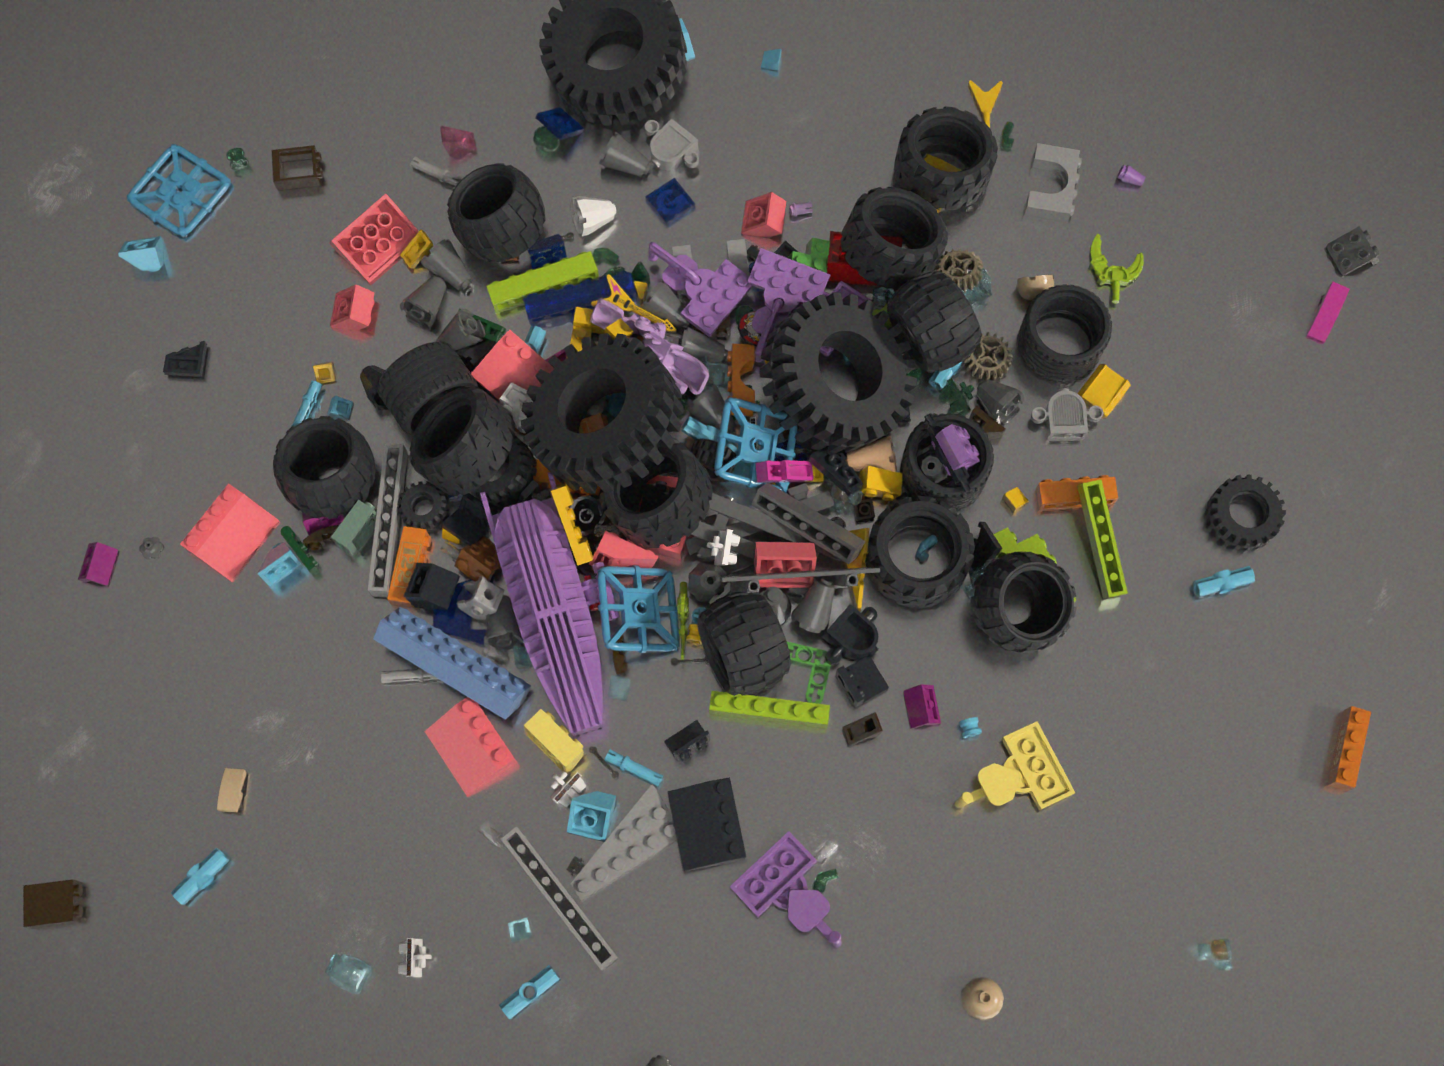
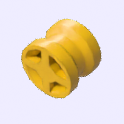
(693, 636)

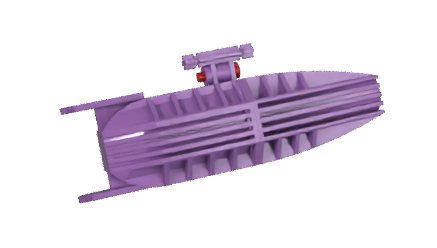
(553, 607)

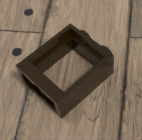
(295, 154)

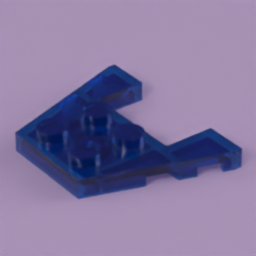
(457, 622)

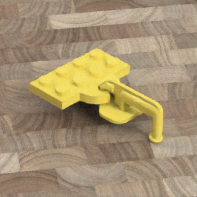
(1029, 769)

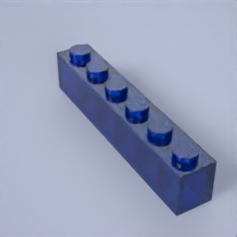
(564, 301)

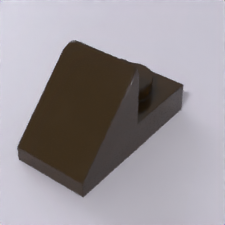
(989, 425)
(862, 729)

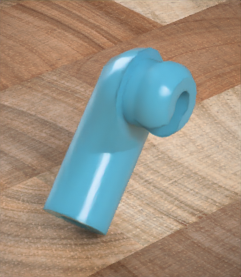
(923, 547)

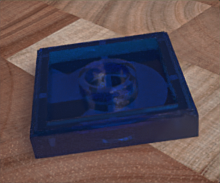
(559, 123)
(670, 201)

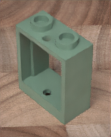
(355, 528)

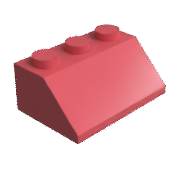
(785, 557)

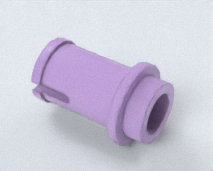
(798, 209)

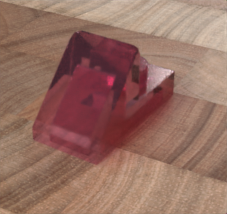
(456, 138)

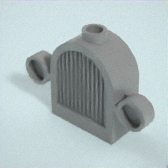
(671, 146)
(1066, 416)

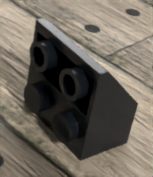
(431, 587)

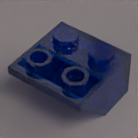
(546, 251)

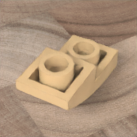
(230, 790)

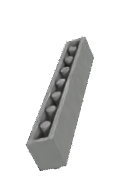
(387, 520)
(559, 898)

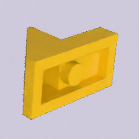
(417, 249)

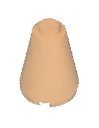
(876, 454)

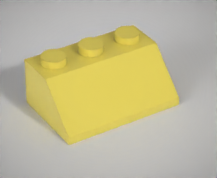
(554, 741)

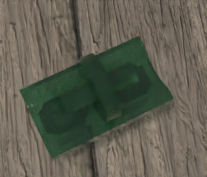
(952, 389)

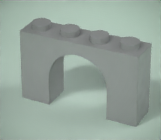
(1064, 163)
(735, 251)

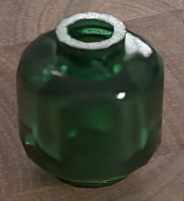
(545, 140)

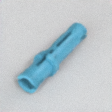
(308, 402)
(633, 767)

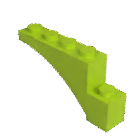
(1032, 544)

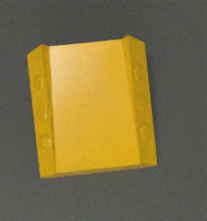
(1104, 389)

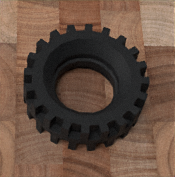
(1234, 533)

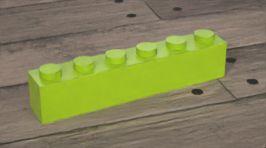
(550, 276)
(1102, 539)
(769, 709)

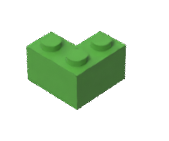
(815, 255)

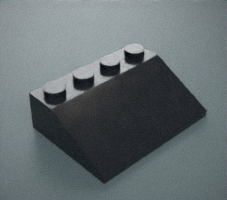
(706, 824)

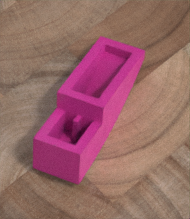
(1328, 312)
(784, 471)

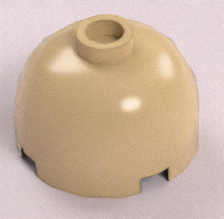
(1032, 286)
(982, 998)

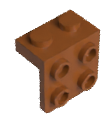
(478, 560)

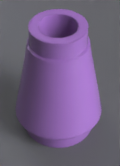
(1130, 175)

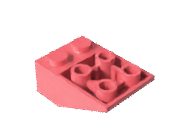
(619, 552)

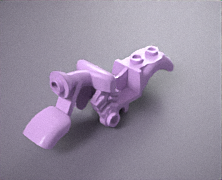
(682, 366)

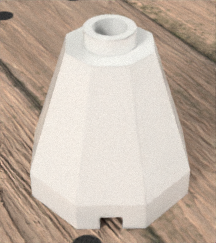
(591, 213)

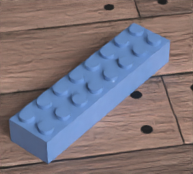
(452, 662)

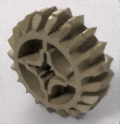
(959, 265)
(992, 368)

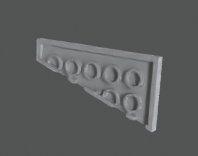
(637, 838)

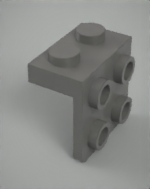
(1353, 250)

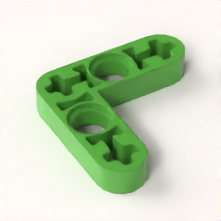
(816, 668)

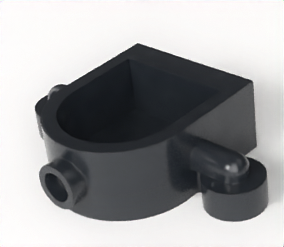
(852, 635)

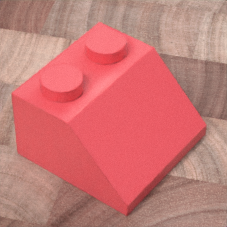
(764, 216)
(352, 308)

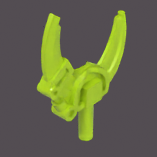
(1113, 275)
(683, 610)

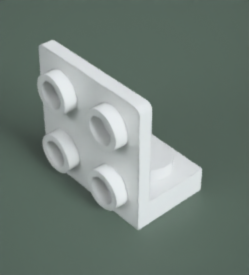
(512, 401)

